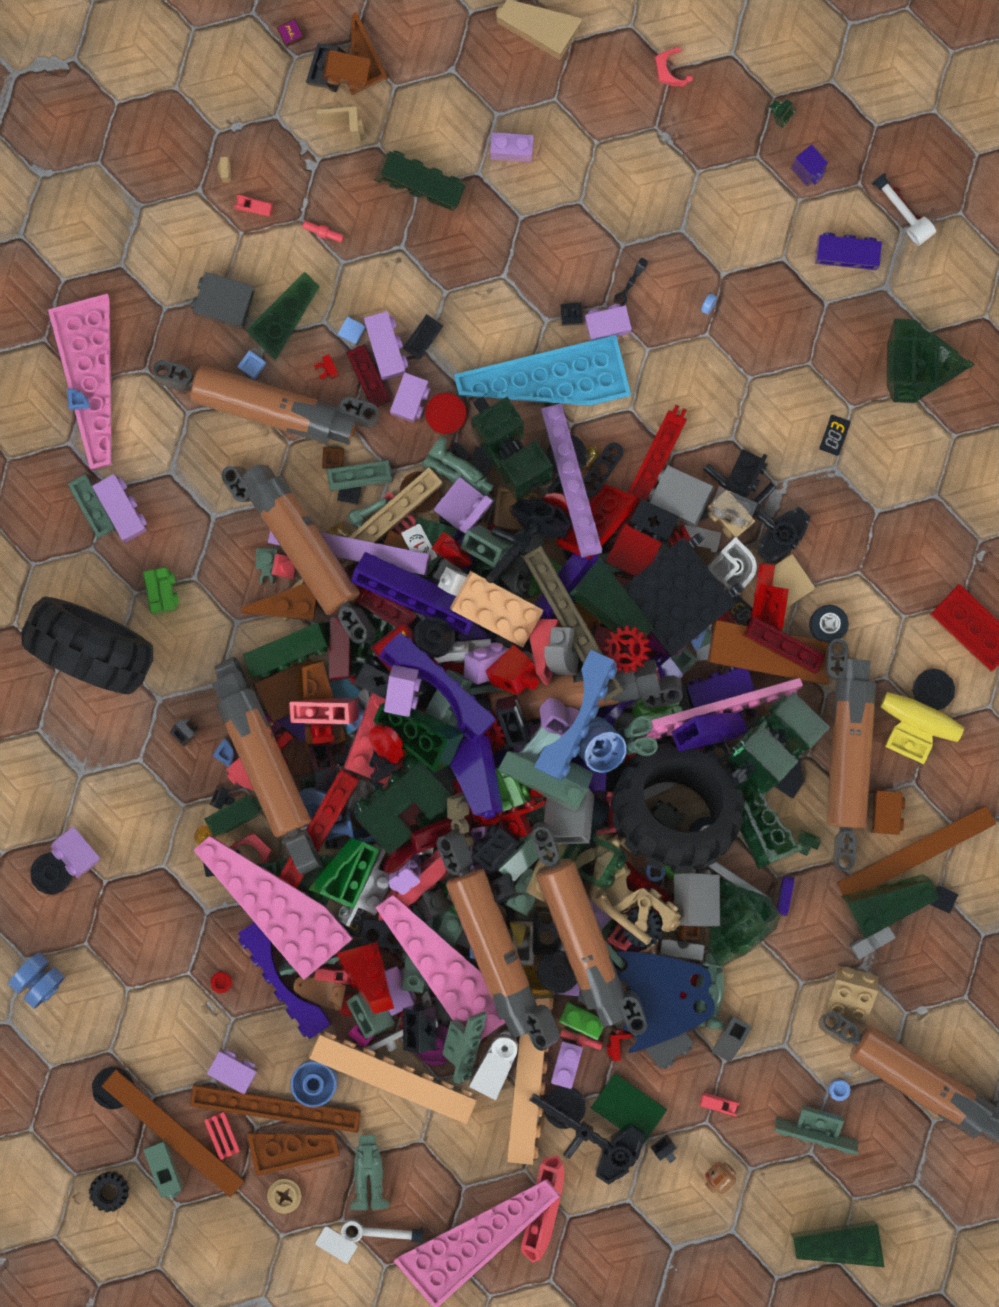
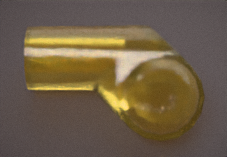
(592, 456)

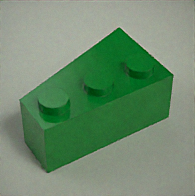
(346, 873)

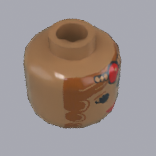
(720, 1177)

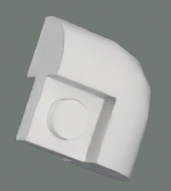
(734, 565)

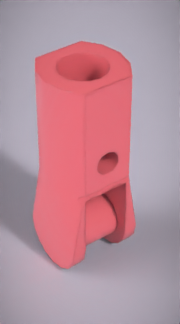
(256, 206)
(329, 975)
(715, 1103)

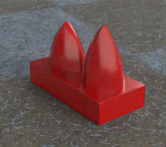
(450, 550)

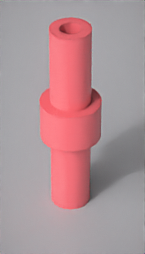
(323, 231)
(581, 1039)

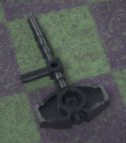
(535, 517)
(783, 533)
(614, 1155)

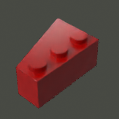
(368, 974)

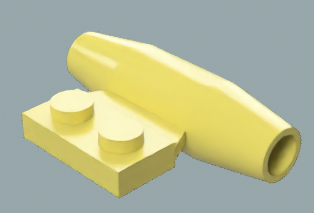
(917, 726)

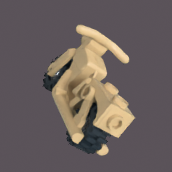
(641, 926)

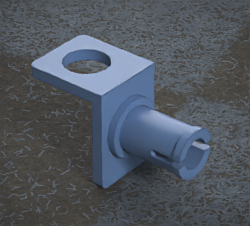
(347, 829)

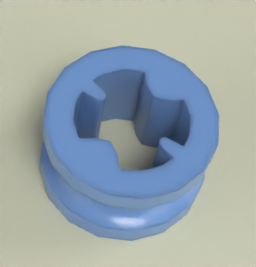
(655, 878)

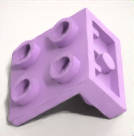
(463, 506)

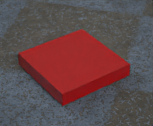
(633, 551)

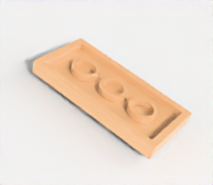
(496, 609)

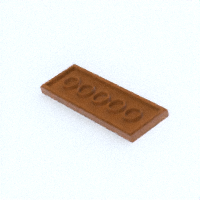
(732, 649)

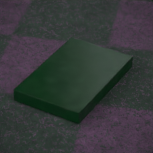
(625, 1104)

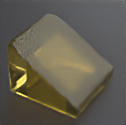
(518, 932)

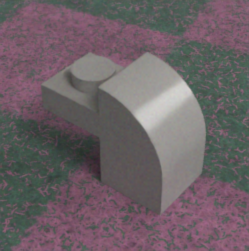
(559, 653)

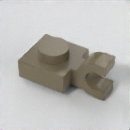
(456, 810)

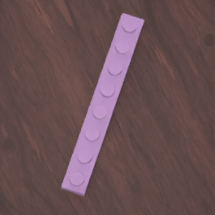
(571, 480)

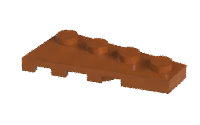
(317, 687)
(283, 1150)

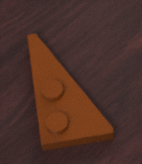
(362, 47)
(292, 603)

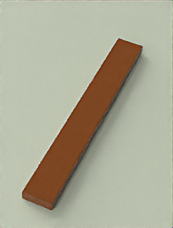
(918, 852)
(274, 1108)
(173, 1133)

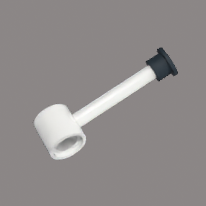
(920, 229)
(414, 1235)

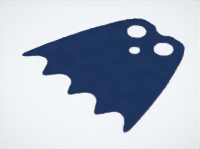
(658, 985)

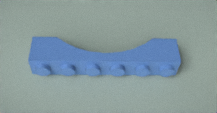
(596, 674)

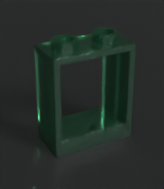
(233, 815)
(616, 862)

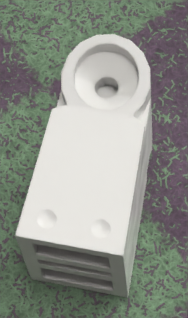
(495, 1065)

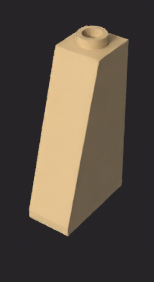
(539, 26)

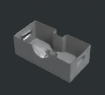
(864, 947)
(681, 949)

